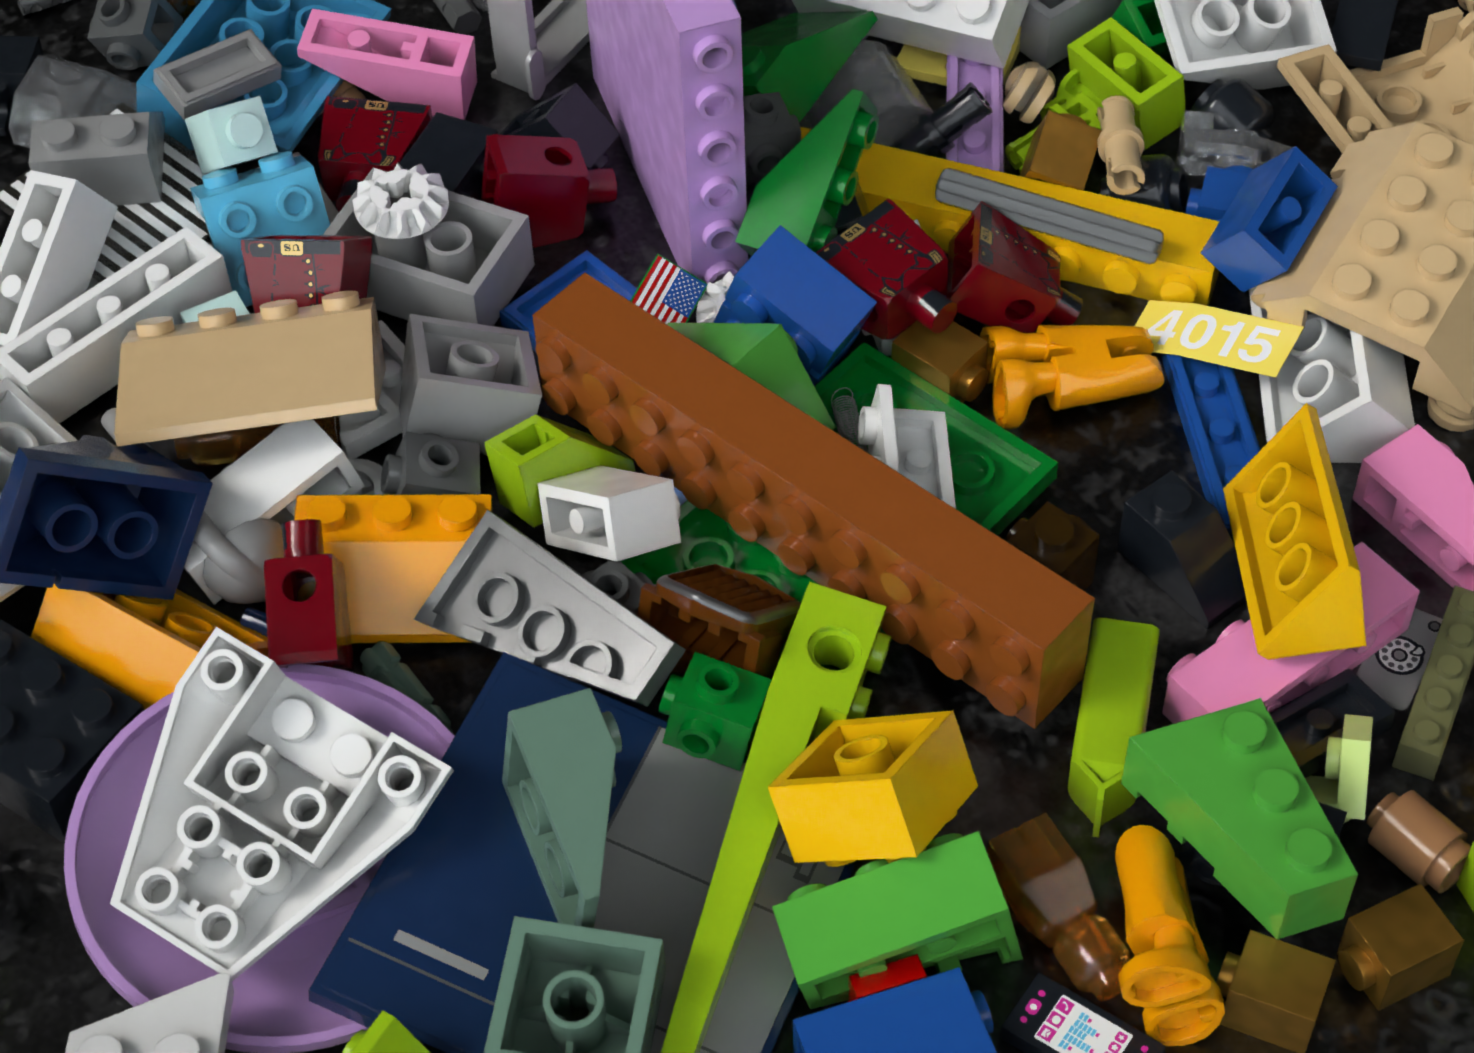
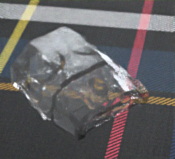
(65, 90)

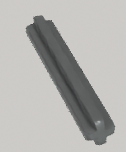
(1052, 216)

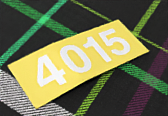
(1219, 336)

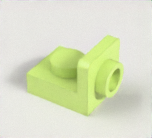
(1346, 768)

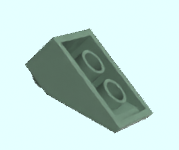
(560, 791)

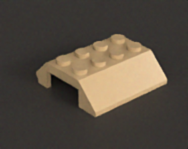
(1419, 86)
(1395, 256)

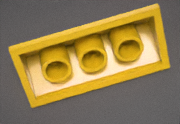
(1296, 546)

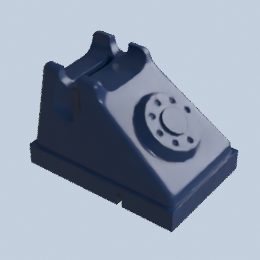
(99, 518)

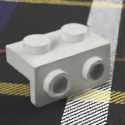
(909, 442)

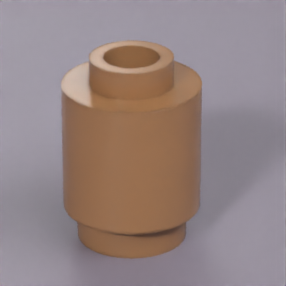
(1418, 840)

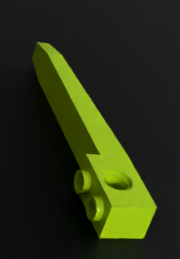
(796, 710)

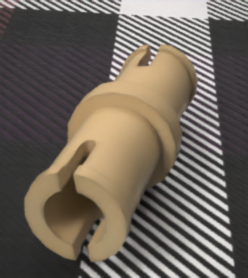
(1120, 145)

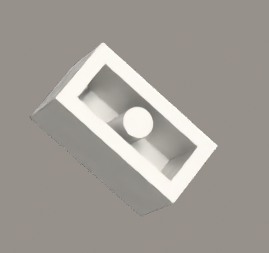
(610, 512)

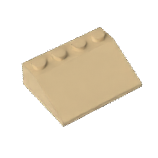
(249, 368)

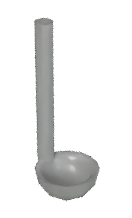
(235, 559)

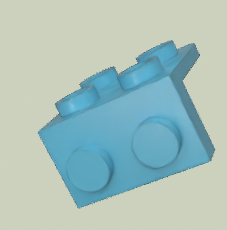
(264, 201)

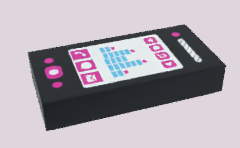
(1061, 1021)

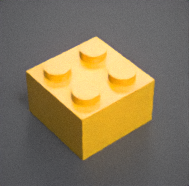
(873, 788)

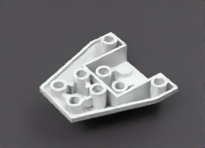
(261, 808)

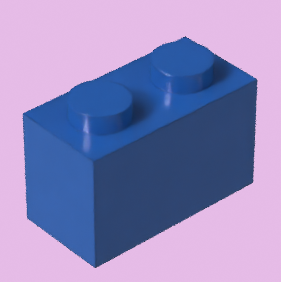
(1269, 219)

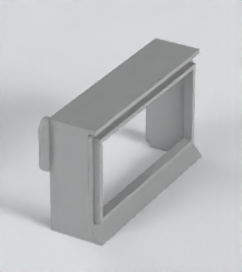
(535, 49)

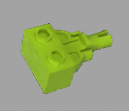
(1109, 64)

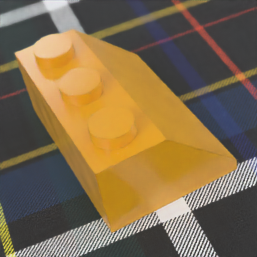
(392, 555)
(133, 640)

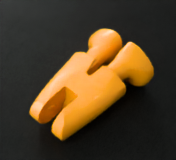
(1068, 365)
(1170, 961)

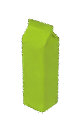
(1111, 711)

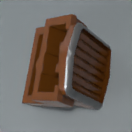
(721, 616)

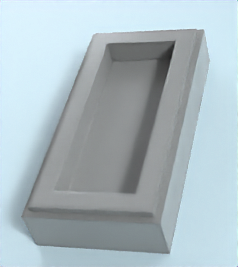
(217, 74)

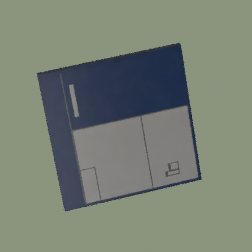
(445, 898)

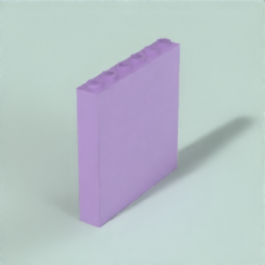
(679, 108)

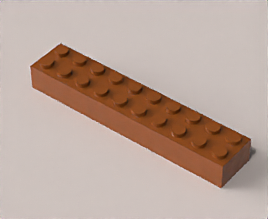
(815, 500)

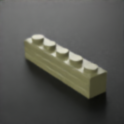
(1439, 689)

